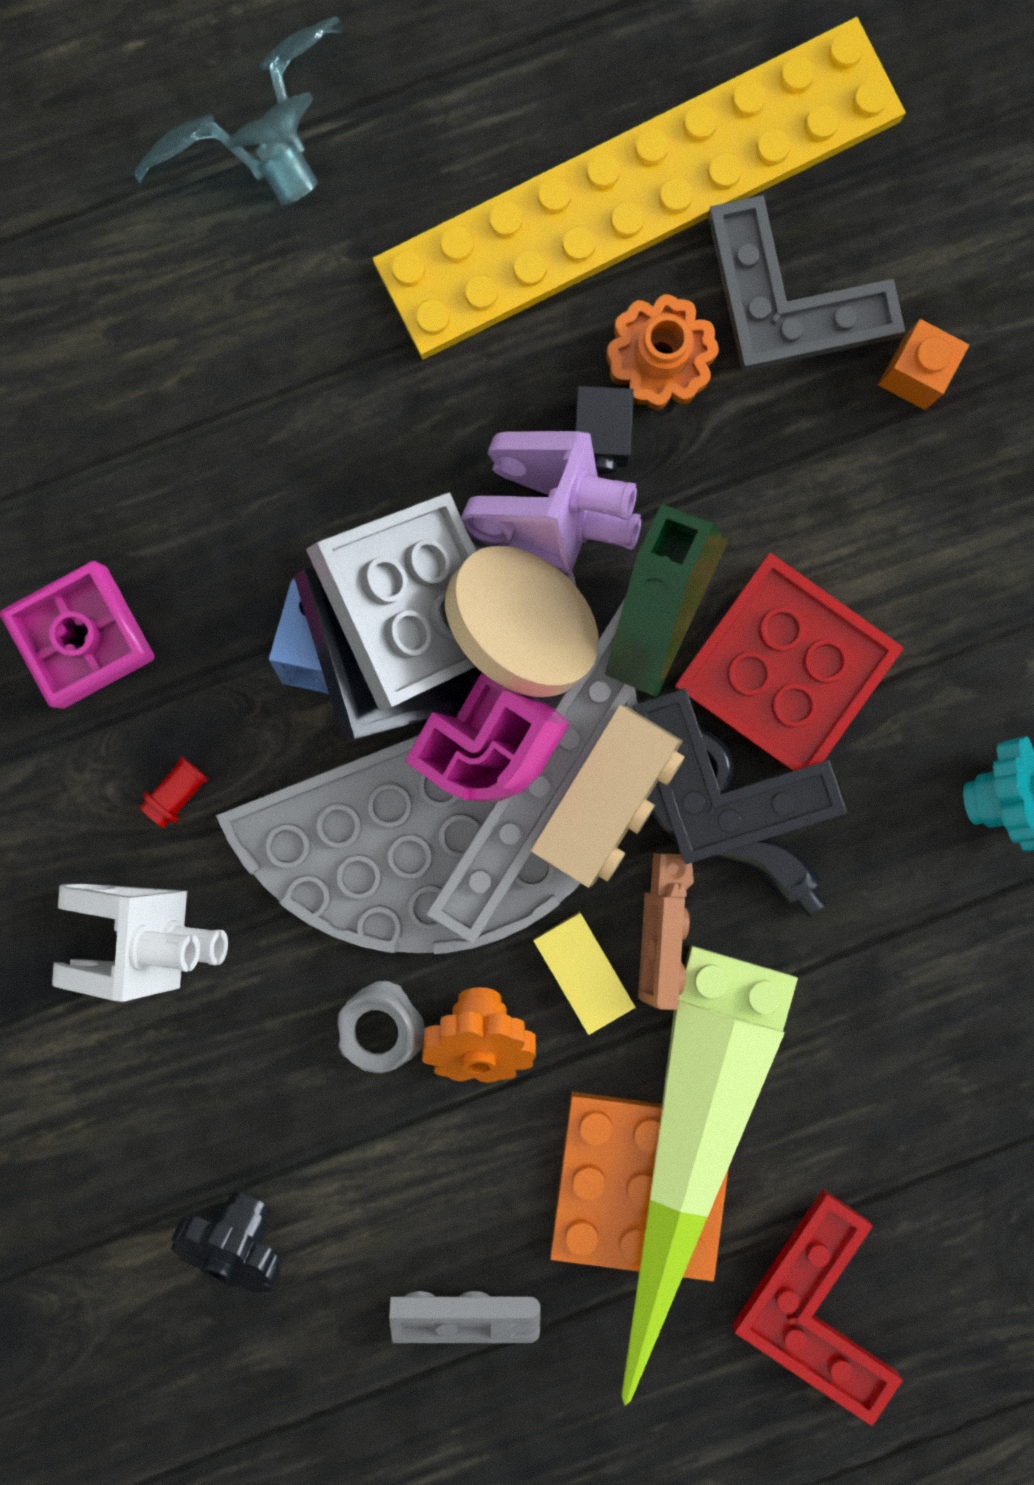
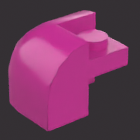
(491, 746)

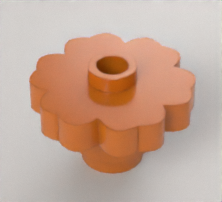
(655, 374)
(479, 1040)

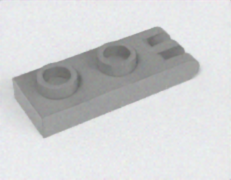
(464, 1319)

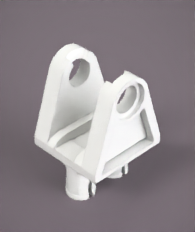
(149, 945)

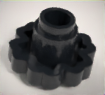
(230, 1245)

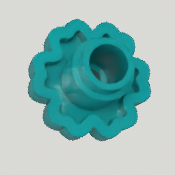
(1006, 793)

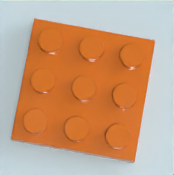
(609, 1187)

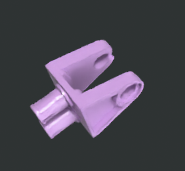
(577, 502)

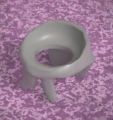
(391, 1000)

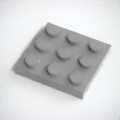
(391, 593)

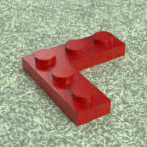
(783, 1305)

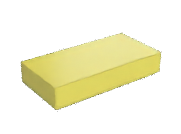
(584, 973)

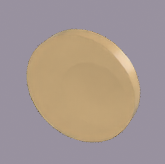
(521, 621)

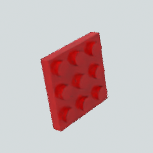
(788, 666)

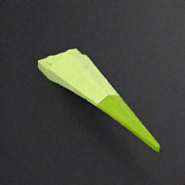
(715, 1069)

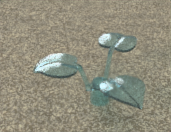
(277, 130)

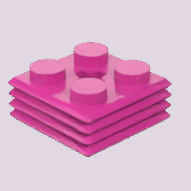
(45, 623)

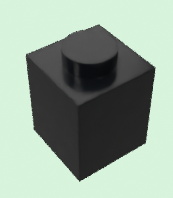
(608, 419)

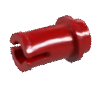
(173, 793)

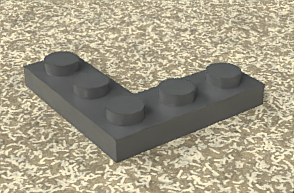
(777, 330)

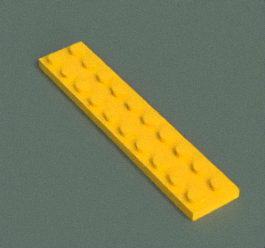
(639, 188)

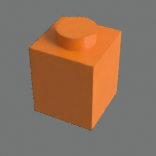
(923, 364)

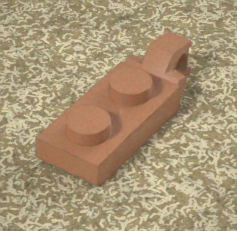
(664, 927)

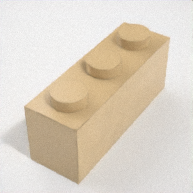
(609, 797)

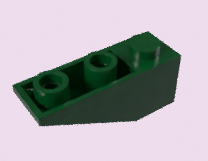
(663, 597)

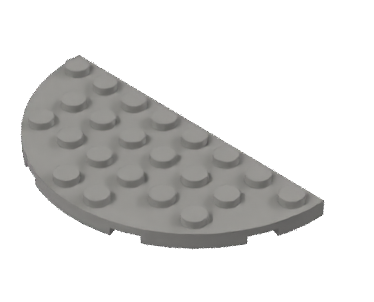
(372, 851)

